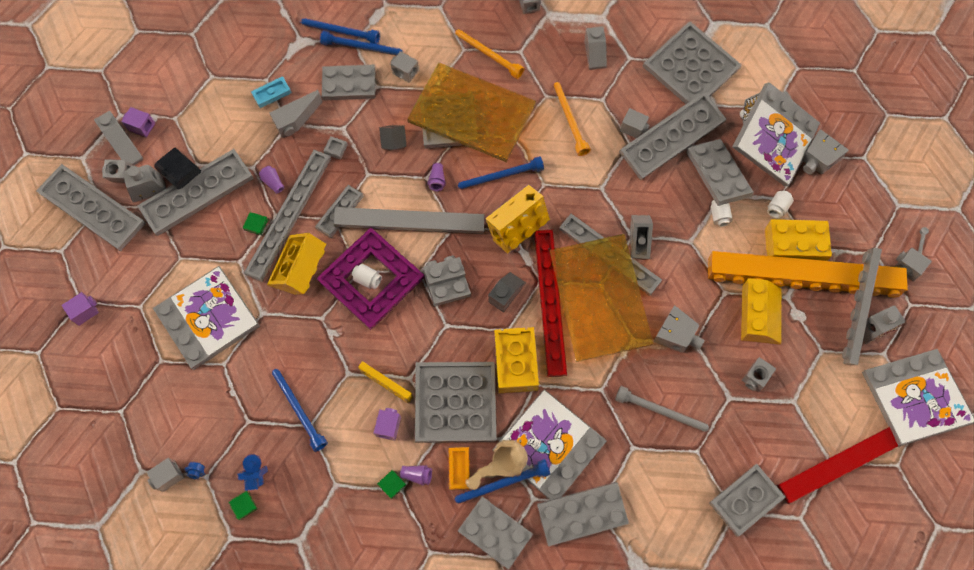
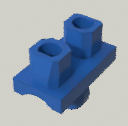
(252, 472)

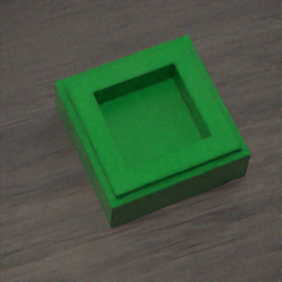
(255, 223)
(391, 484)
(243, 505)

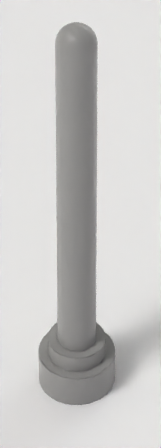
(624, 395)

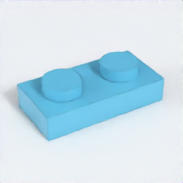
(271, 92)

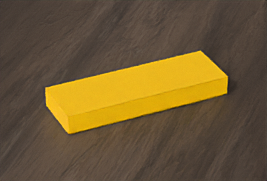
(385, 382)

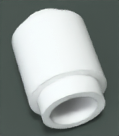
(780, 204)
(721, 214)
(366, 276)

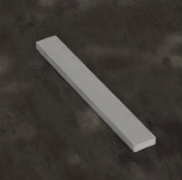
(287, 216)
(409, 220)

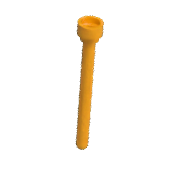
(515, 69)
(582, 147)

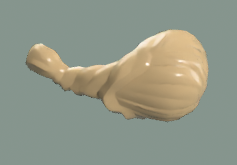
(507, 461)

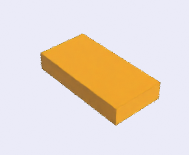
(458, 468)

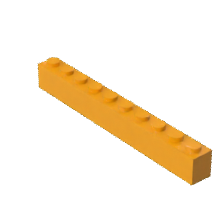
(803, 273)

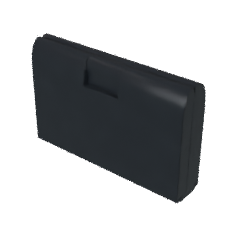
(177, 168)

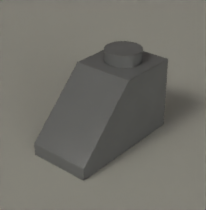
(505, 291)

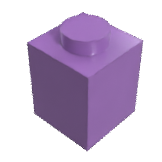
(138, 122)
(80, 308)
(387, 424)

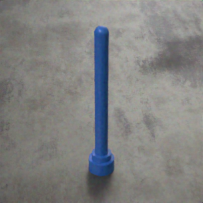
(372, 36)
(327, 38)
(534, 165)
(317, 441)
(539, 469)

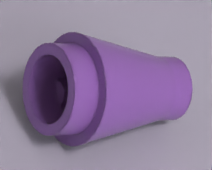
(271, 179)
(436, 179)
(418, 474)

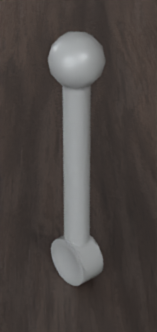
(923, 231)

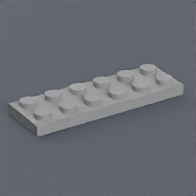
(672, 135)
(213, 183)
(91, 207)

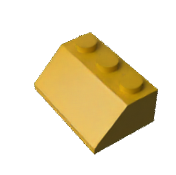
(297, 263)
(761, 312)

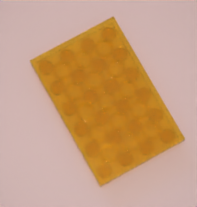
(472, 112)
(600, 298)

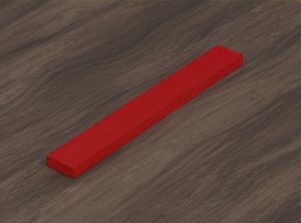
(550, 305)
(838, 465)

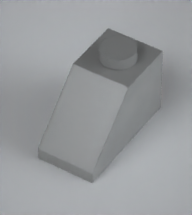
(595, 47)
(641, 236)

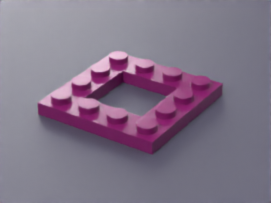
(370, 312)

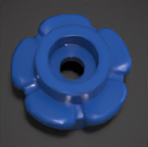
(195, 470)

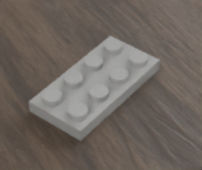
(719, 172)
(582, 513)

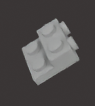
(446, 280)

